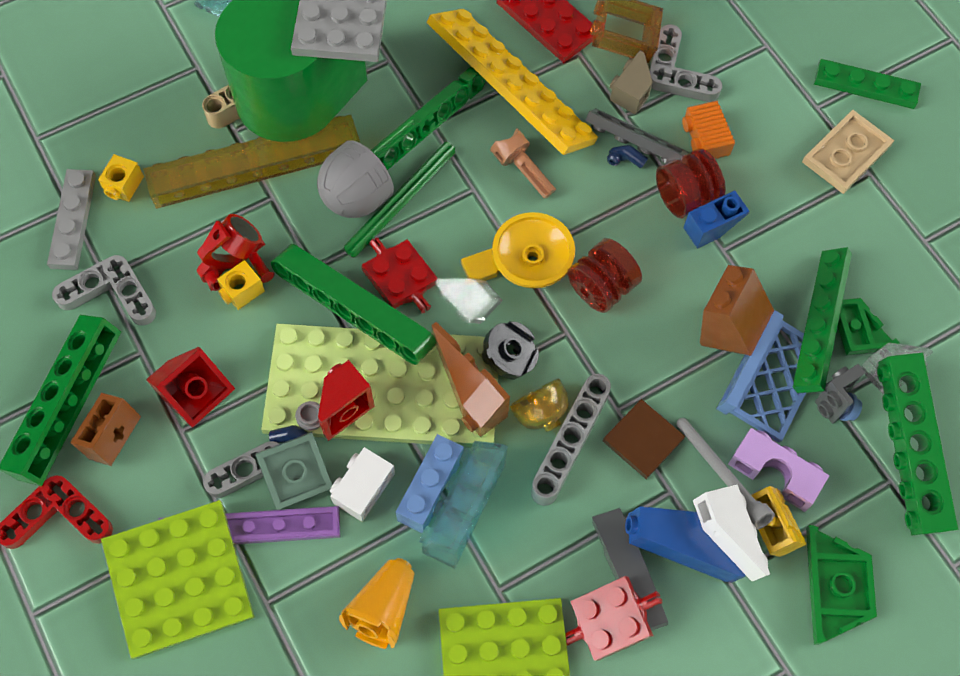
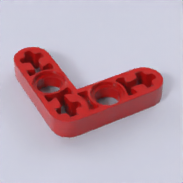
(50, 505)

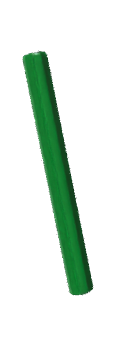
(399, 199)

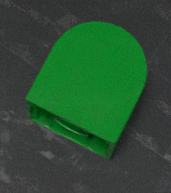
(273, 90)

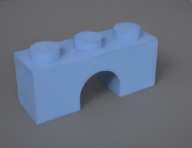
(428, 483)

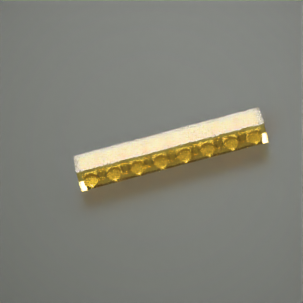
(243, 164)

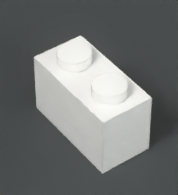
(362, 483)

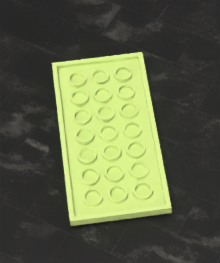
(409, 399)

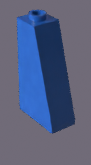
(681, 539)

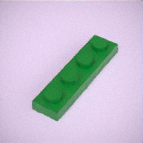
(867, 83)

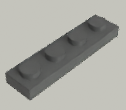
(628, 133)

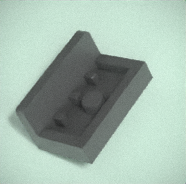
(835, 399)

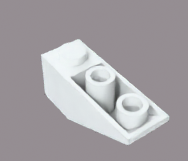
(729, 526)

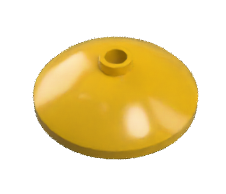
(534, 236)

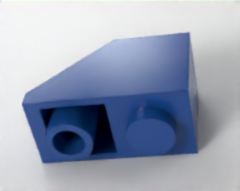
(715, 219)

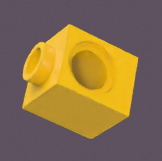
(123, 169)
(238, 275)

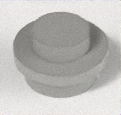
(308, 415)

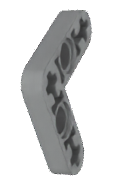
(667, 70)
(107, 280)

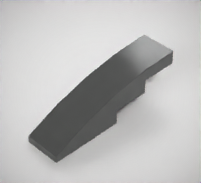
(627, 560)

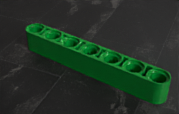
(354, 304)

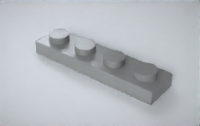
(71, 219)

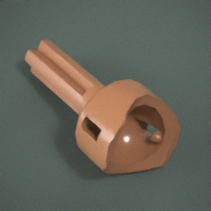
(514, 151)

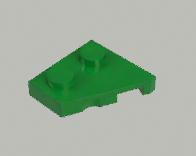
(860, 328)

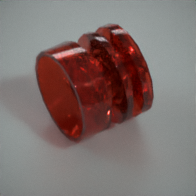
(690, 182)
(605, 275)

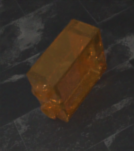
(634, 11)

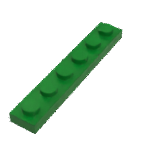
(822, 321)

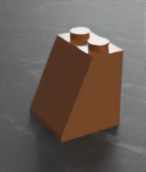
(736, 312)

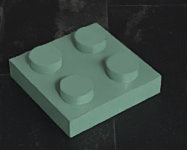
(294, 470)

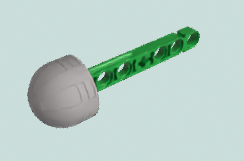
(357, 179)

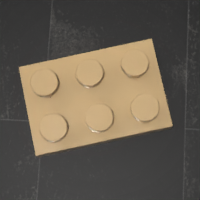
(848, 151)

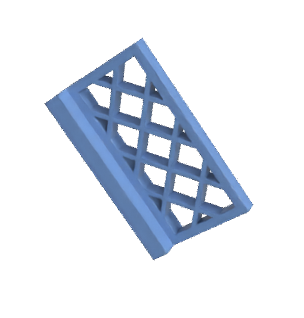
(748, 371)

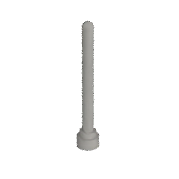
(759, 513)

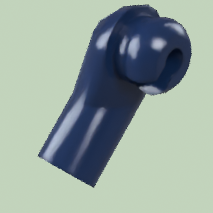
(624, 153)
(286, 433)

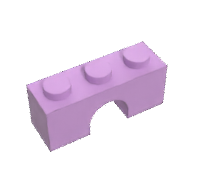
(802, 478)

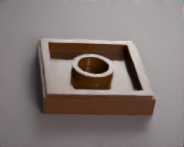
(643, 439)

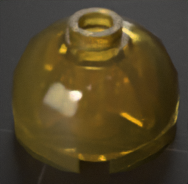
(542, 407)

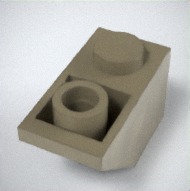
(633, 85)

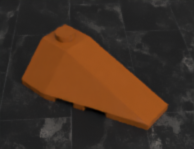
(477, 392)

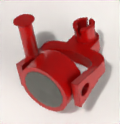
(241, 242)

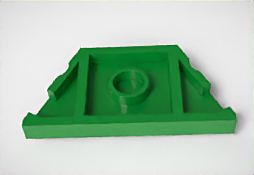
(839, 585)

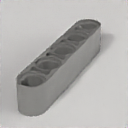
(566, 451)

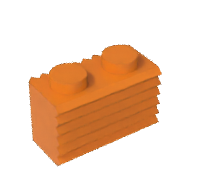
(708, 129)

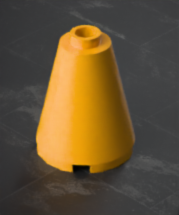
(381, 605)

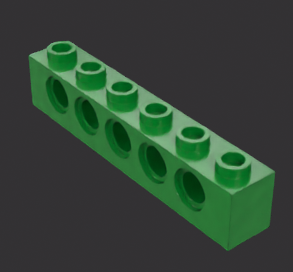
(60, 400)
(929, 456)

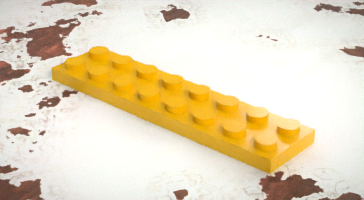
(513, 80)

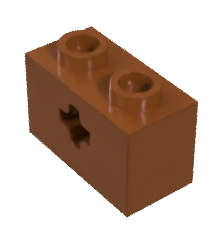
(105, 429)

